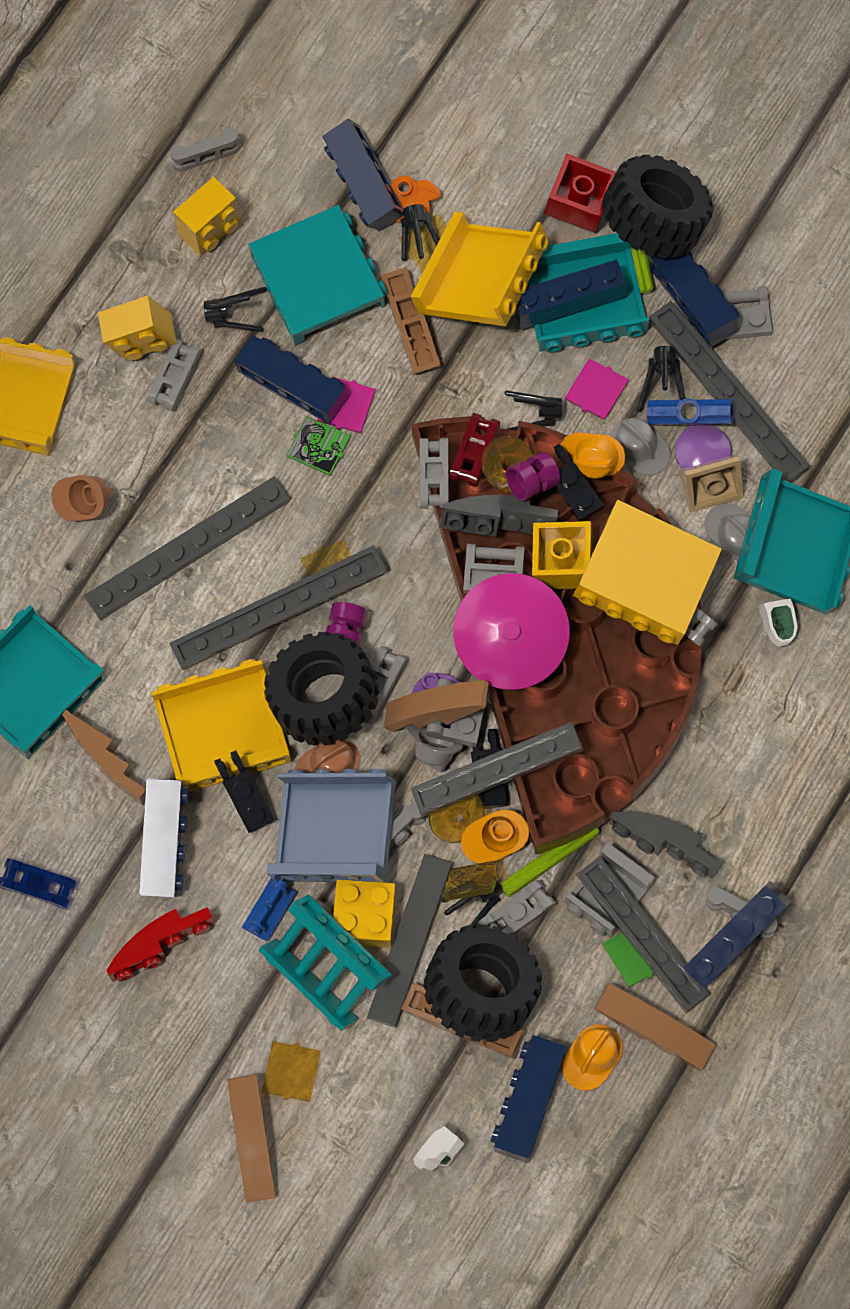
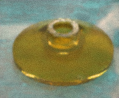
(506, 450)
(444, 820)

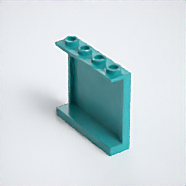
(316, 272)
(600, 322)
(796, 544)
(40, 681)

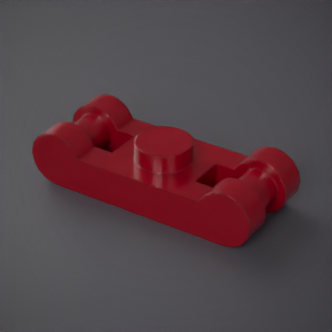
(472, 449)

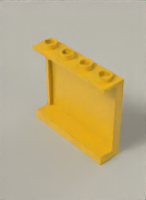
(478, 271)
(32, 394)
(647, 573)
(216, 716)

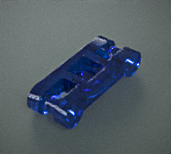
(37, 883)

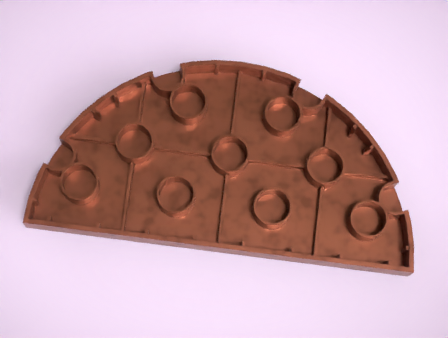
(614, 682)

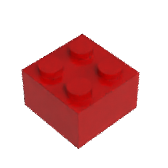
(579, 193)

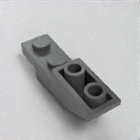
(493, 512)
(655, 832)

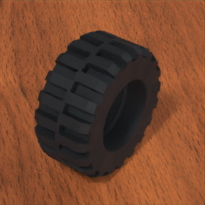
(657, 206)
(337, 715)
(468, 1011)

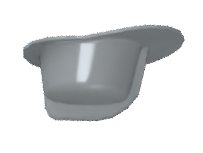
(643, 446)
(727, 527)
(430, 750)

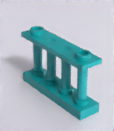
(343, 945)

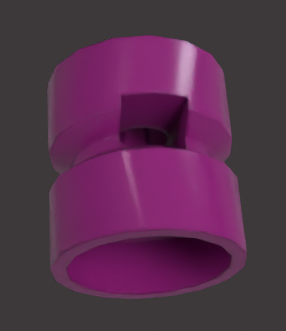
(532, 476)
(347, 620)

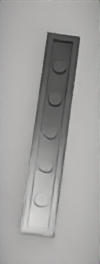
(497, 769)
(642, 934)
(410, 940)

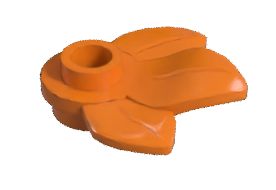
(418, 193)

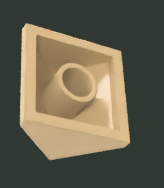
(712, 483)

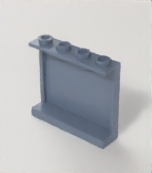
(334, 826)

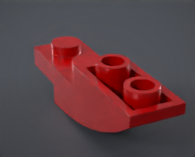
(145, 946)

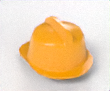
(594, 453)
(494, 836)
(592, 1057)

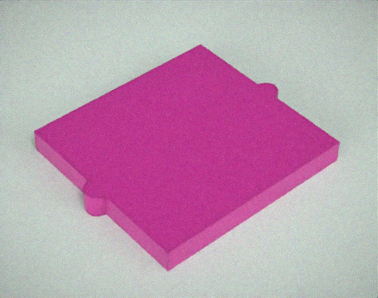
(596, 389)
(355, 410)

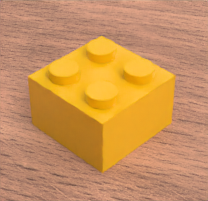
(207, 216)
(137, 328)
(561, 552)
(366, 911)

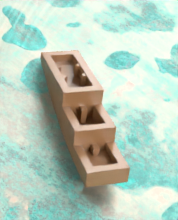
(410, 324)
(437, 703)
(100, 750)
(416, 1005)
(654, 1026)
(251, 1138)

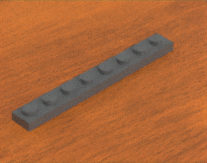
(723, 385)
(187, 548)
(277, 607)

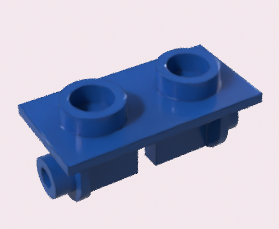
(269, 909)

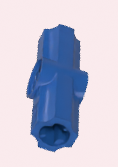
(672, 412)

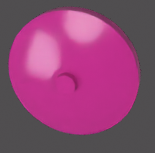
(511, 631)

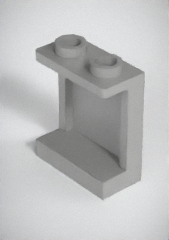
(631, 875)

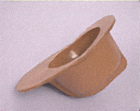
(80, 497)
(330, 757)

